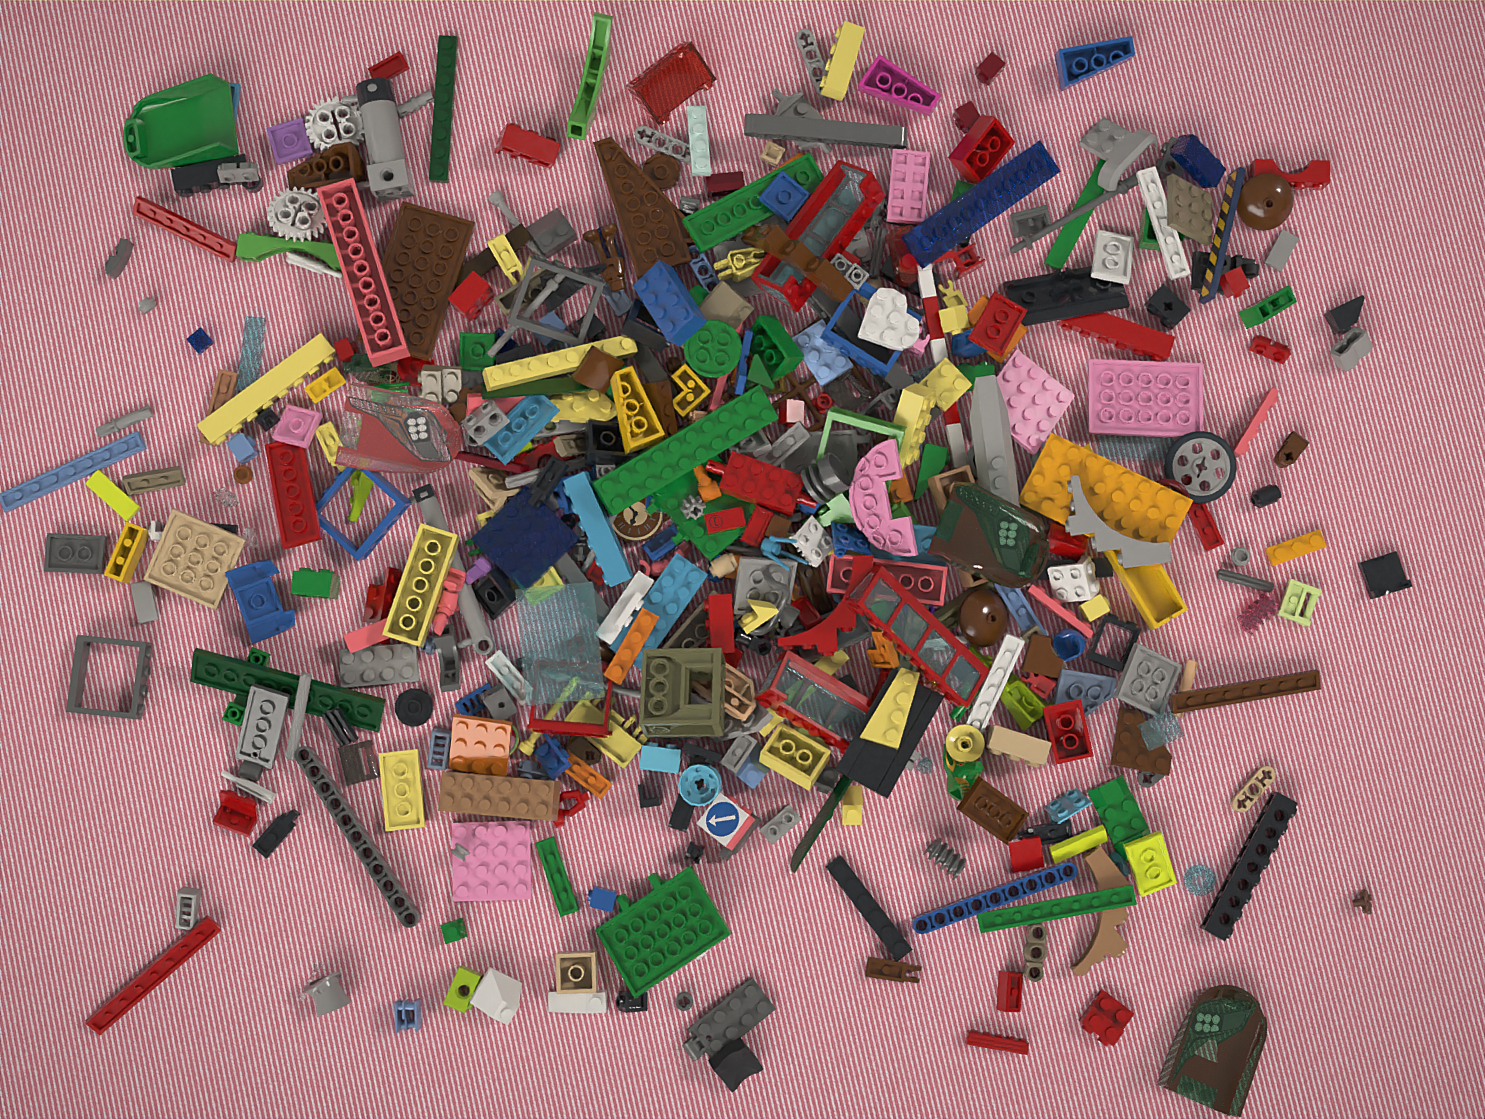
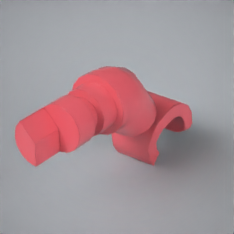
(658, 567)
(448, 599)

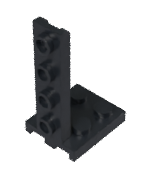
(683, 810)

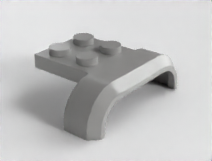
(1117, 148)

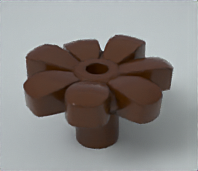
(1364, 902)

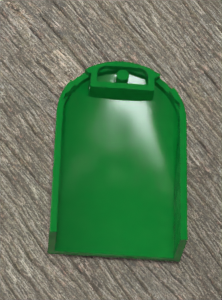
(183, 125)

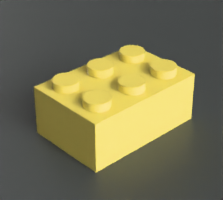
(794, 756)

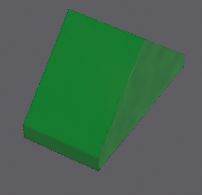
(757, 375)

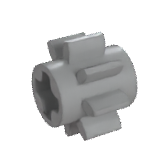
(692, 507)

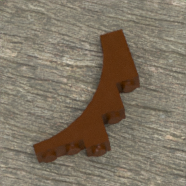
(797, 255)

